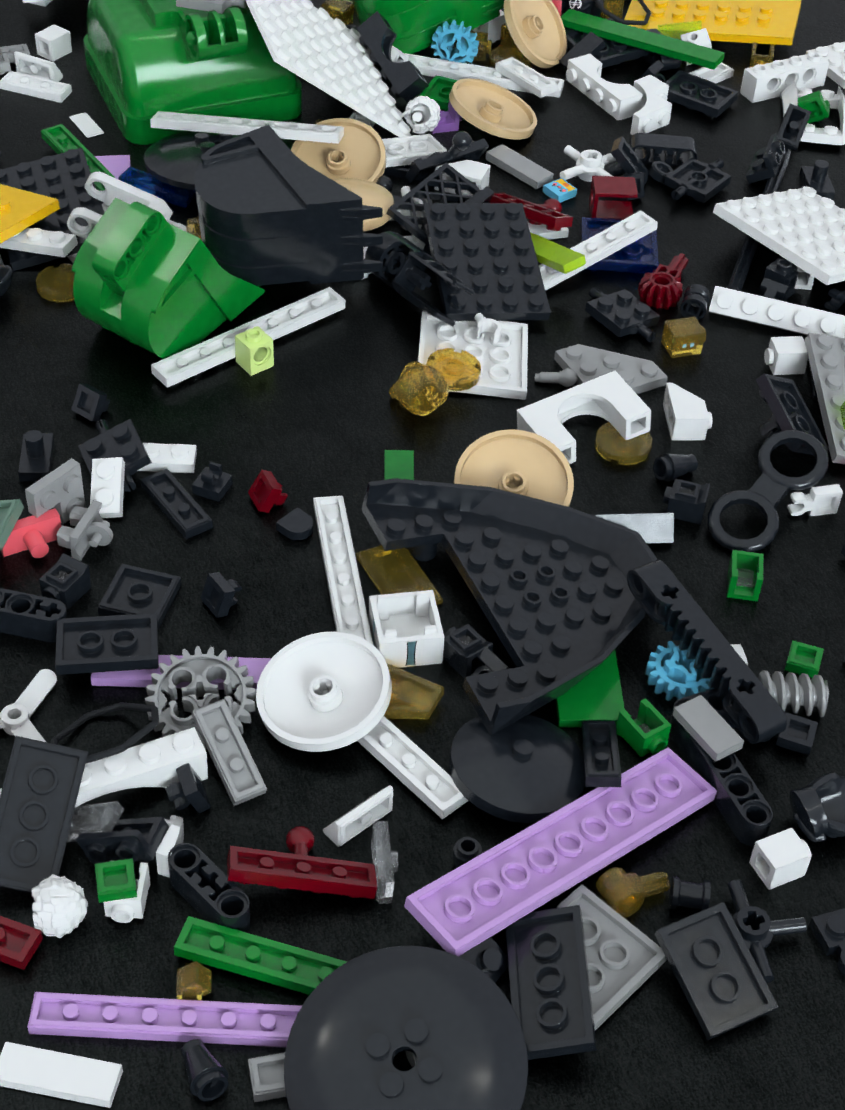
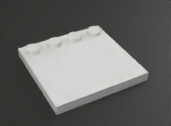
(501, 363)

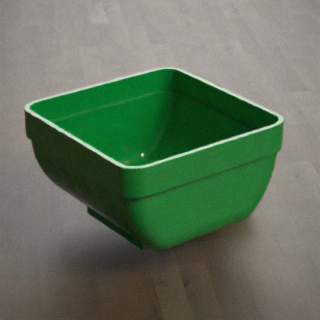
(183, 61)

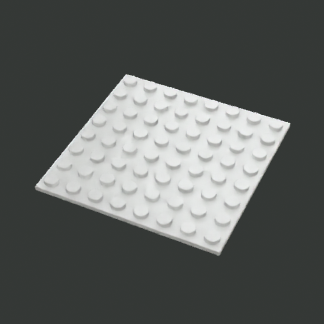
(327, 57)

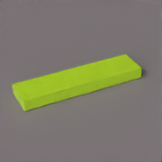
(556, 255)

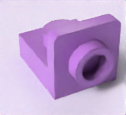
(449, 121)

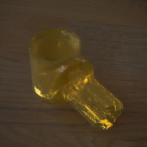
(627, 891)

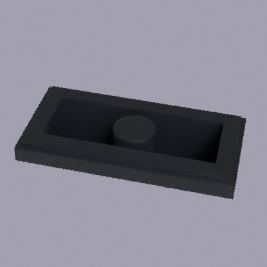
(793, 126)

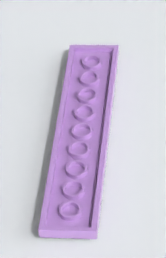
(557, 852)

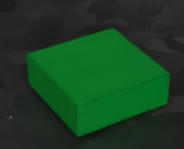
(804, 659)
(115, 880)

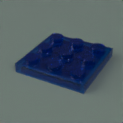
(636, 257)

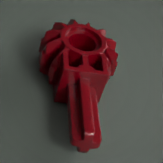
(663, 285)

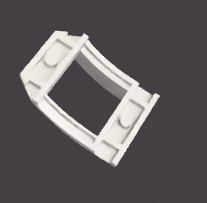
(825, 135)

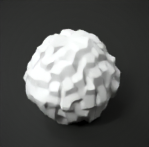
(422, 114)
(58, 906)

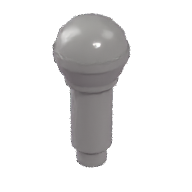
(566, 377)

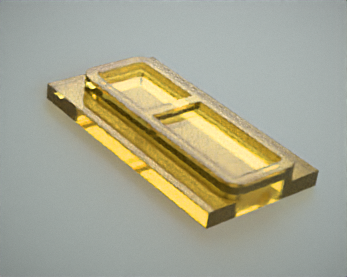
(395, 571)

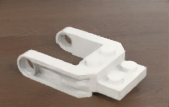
(113, 189)

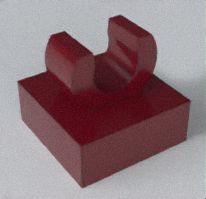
(266, 492)

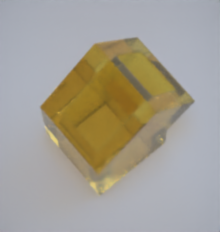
(193, 981)

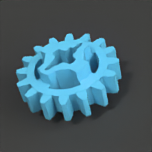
(444, 41)
(677, 676)

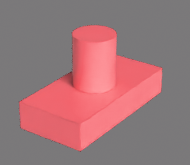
(33, 534)

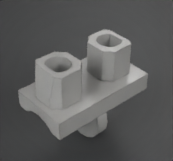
(88, 530)

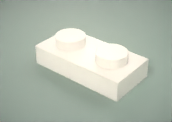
(174, 457)
(108, 485)

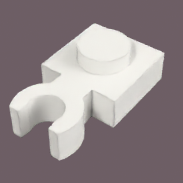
(820, 501)

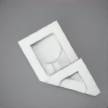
(173, 837)

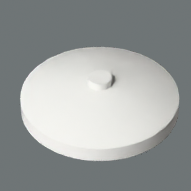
(324, 691)

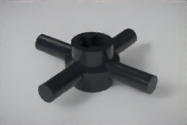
(758, 929)

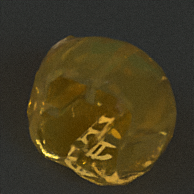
(420, 388)

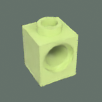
(254, 350)

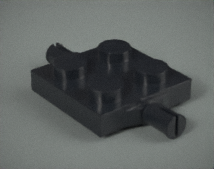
(697, 180)
(622, 313)
(117, 442)

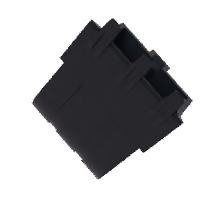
(278, 217)

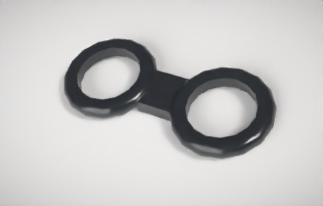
(768, 491)

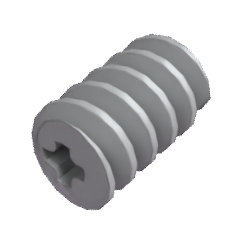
(797, 692)

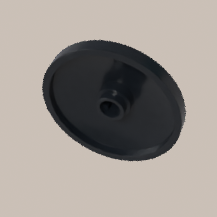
(518, 770)

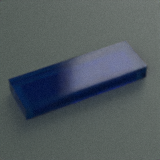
(147, 183)

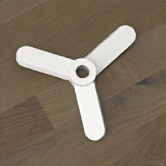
(16, 716)

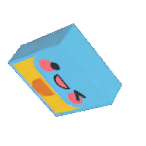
(560, 190)

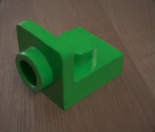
(815, 103)

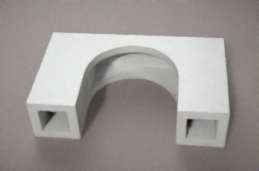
(603, 397)

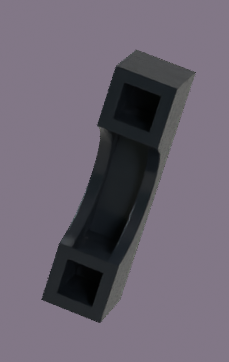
(379, 38)

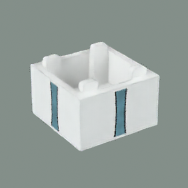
(407, 628)

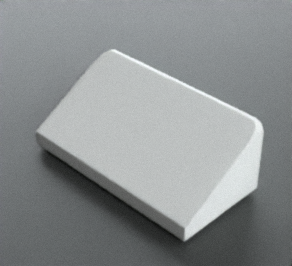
(37, 67)
(360, 817)

